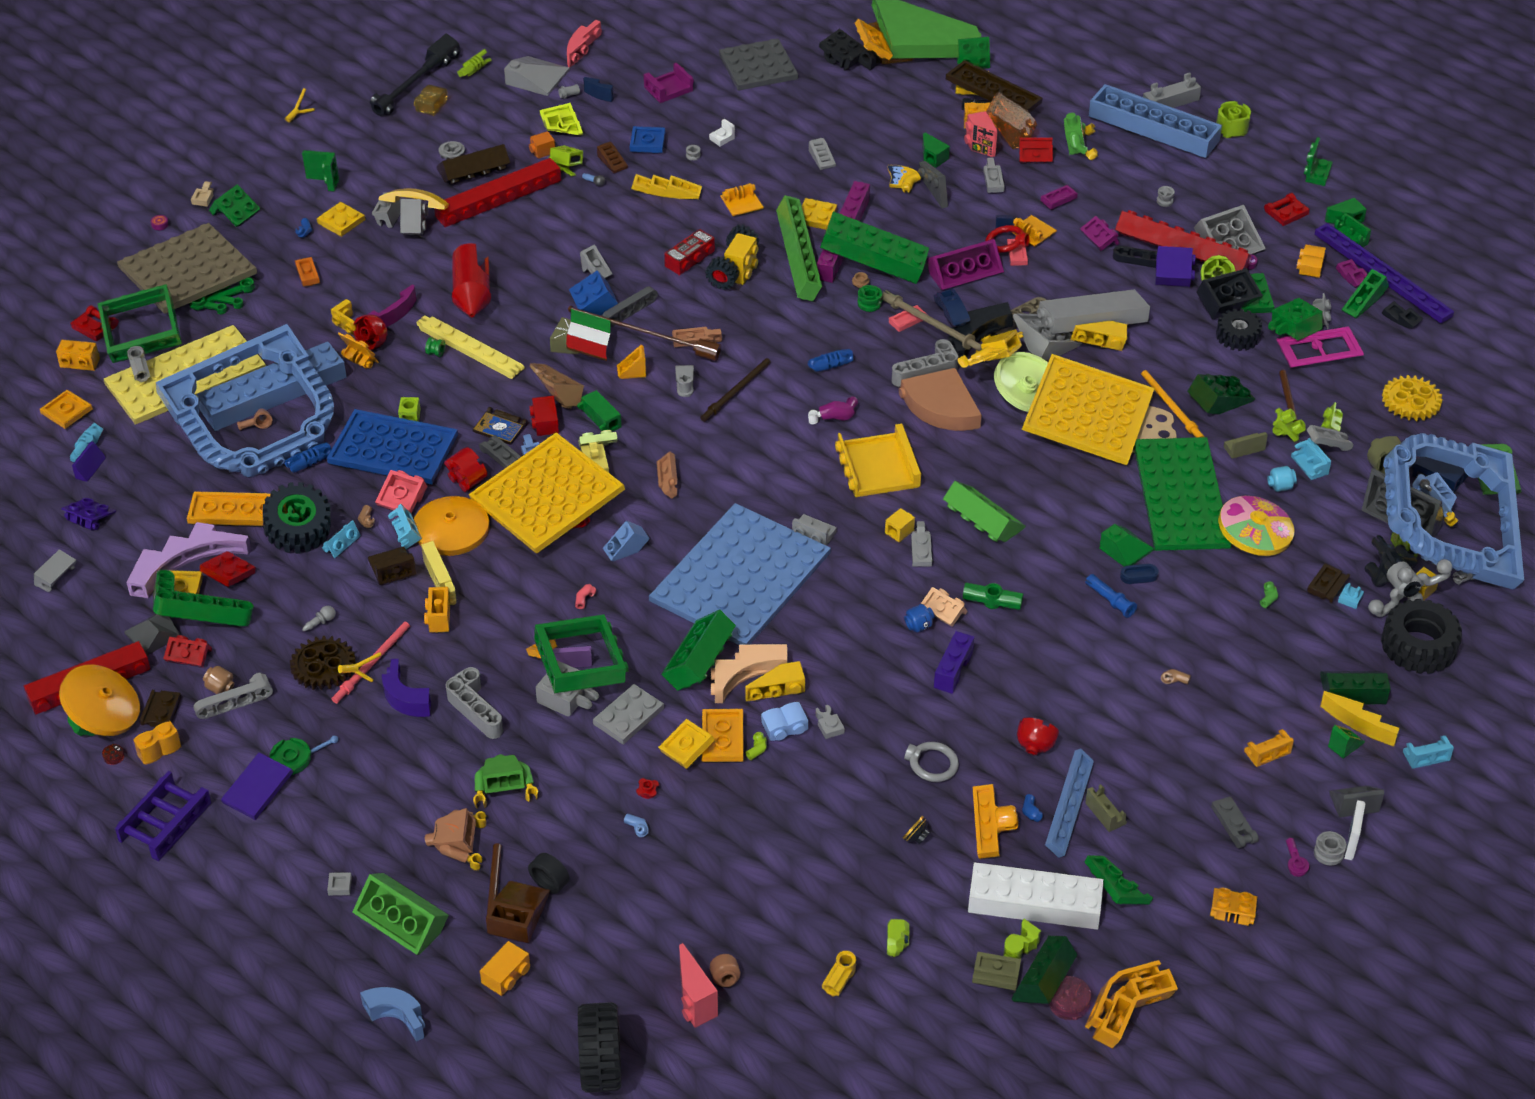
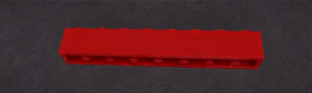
(499, 192)
(1162, 235)

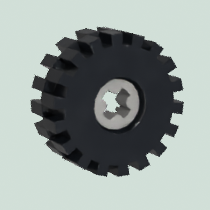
(1239, 329)

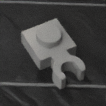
(829, 724)

